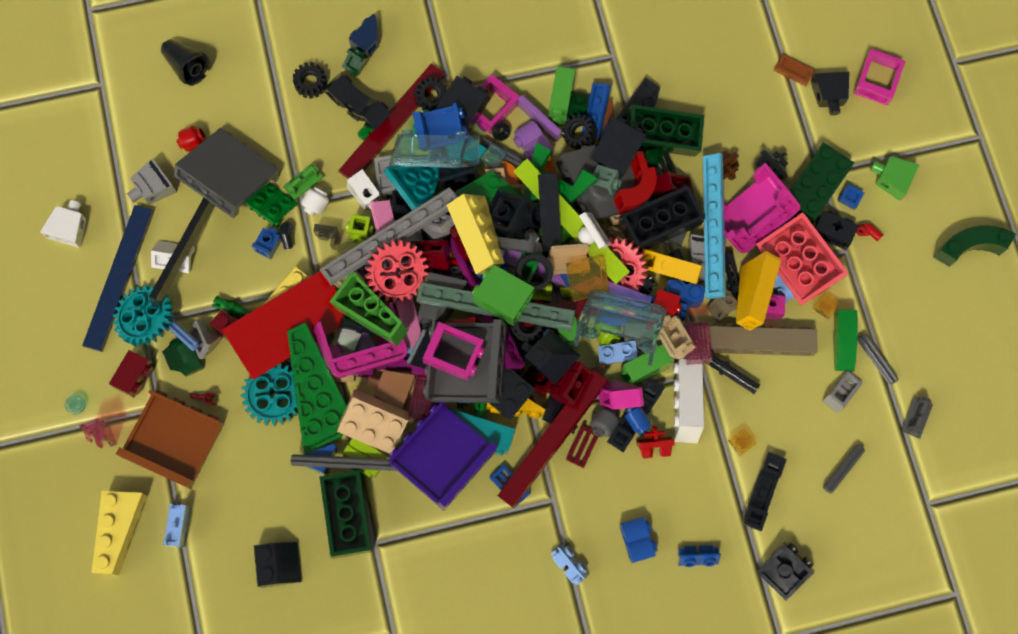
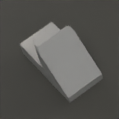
(440, 227)
(207, 340)

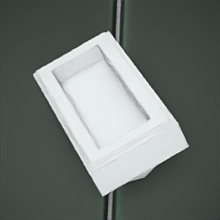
(592, 232)

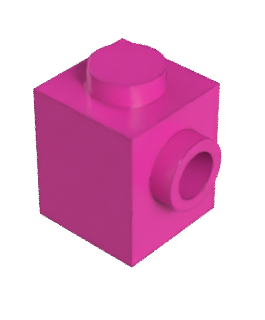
(776, 307)

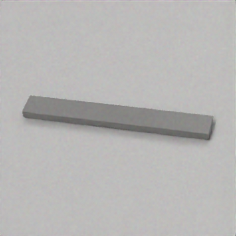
(397, 230)

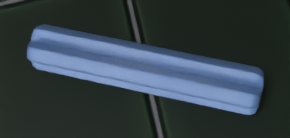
(183, 335)

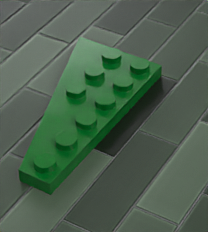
(316, 393)

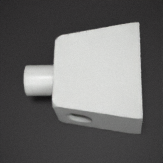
(361, 185)
(66, 225)

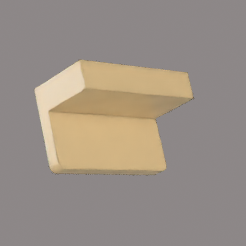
(564, 254)

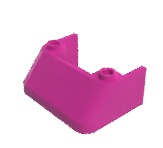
(360, 361)

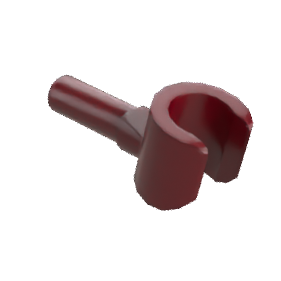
(207, 397)

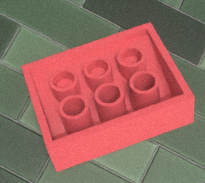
(806, 259)

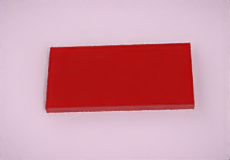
(262, 336)

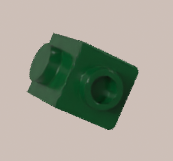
(355, 60)
(577, 104)
(653, 156)

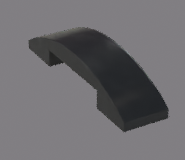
(624, 433)
(763, 491)

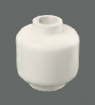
(314, 201)

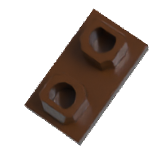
(730, 165)

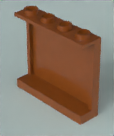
(171, 439)

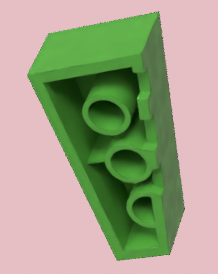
(366, 308)

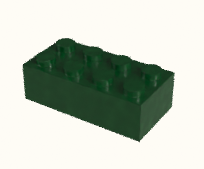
(668, 129)
(820, 181)
(346, 514)

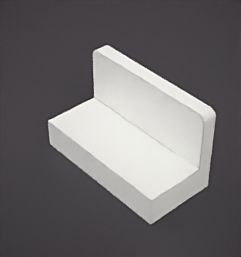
(162, 252)

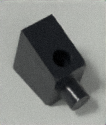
(831, 90)

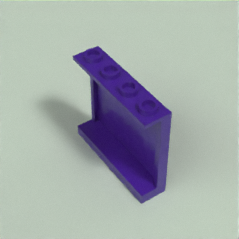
(441, 455)

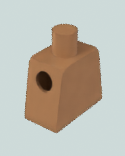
(392, 387)

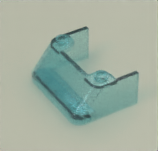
(435, 150)
(622, 318)

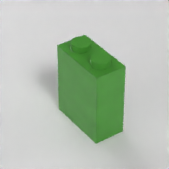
(561, 95)
(503, 295)
(638, 370)

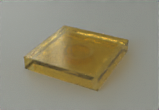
(587, 276)

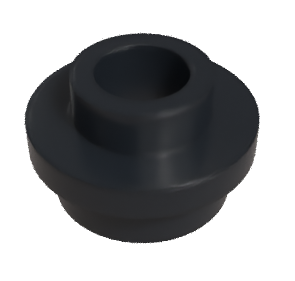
(505, 131)

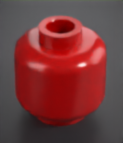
(190, 138)

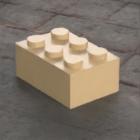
(373, 421)

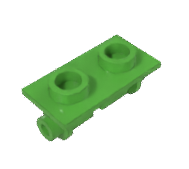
(303, 181)

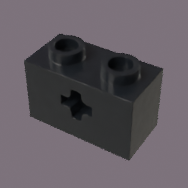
(842, 236)

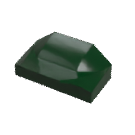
(182, 358)

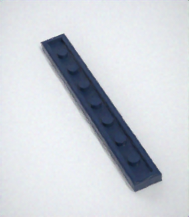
(118, 278)

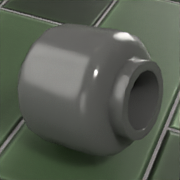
(604, 422)

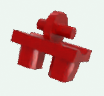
(664, 443)

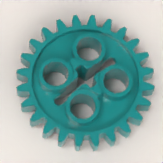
(142, 316)
(272, 411)

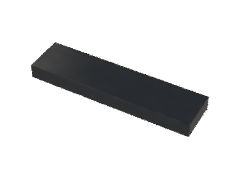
(549, 211)

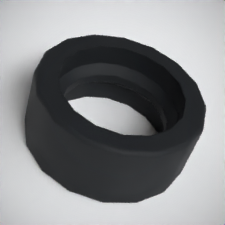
(539, 258)

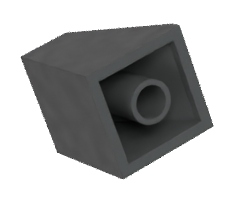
(431, 312)

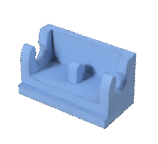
(176, 525)

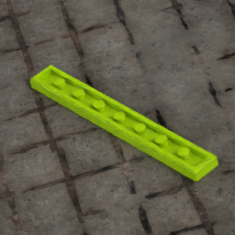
(572, 222)

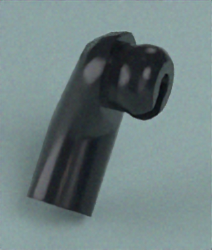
(286, 232)

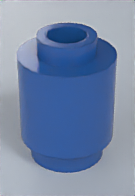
(638, 420)

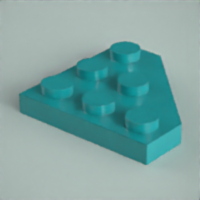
(414, 183)

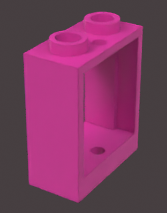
(873, 91)
(504, 93)
(430, 360)

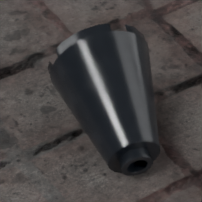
(185, 61)

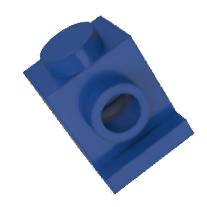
(268, 248)

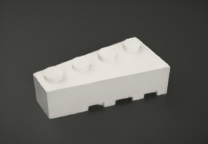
(688, 402)

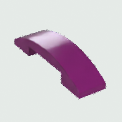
(401, 365)

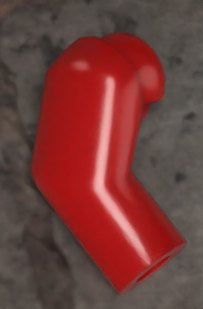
(869, 230)

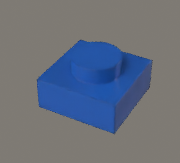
(851, 197)

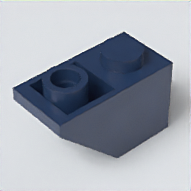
(366, 36)

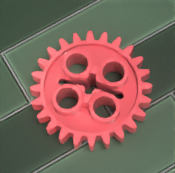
(395, 253)
(631, 257)

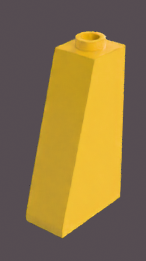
(755, 289)

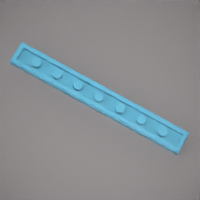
(714, 226)

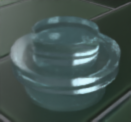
(75, 404)

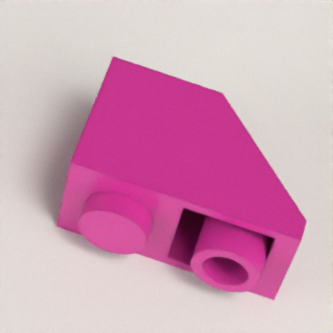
(621, 395)

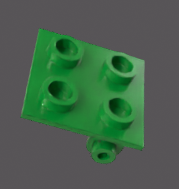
(271, 204)

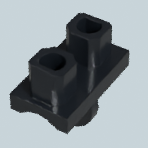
(777, 169)

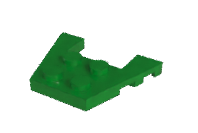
(488, 186)
(568, 192)

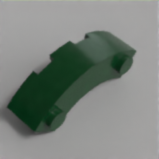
(979, 237)

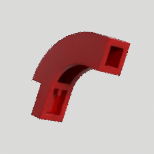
(644, 185)

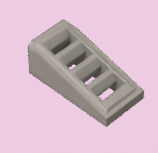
(834, 400)

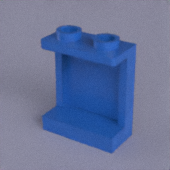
(441, 121)

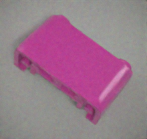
(758, 210)

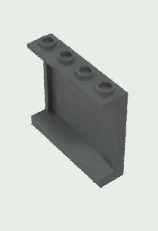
(225, 171)
(596, 198)
(487, 381)

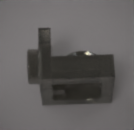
(328, 232)

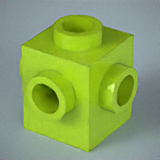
(357, 225)

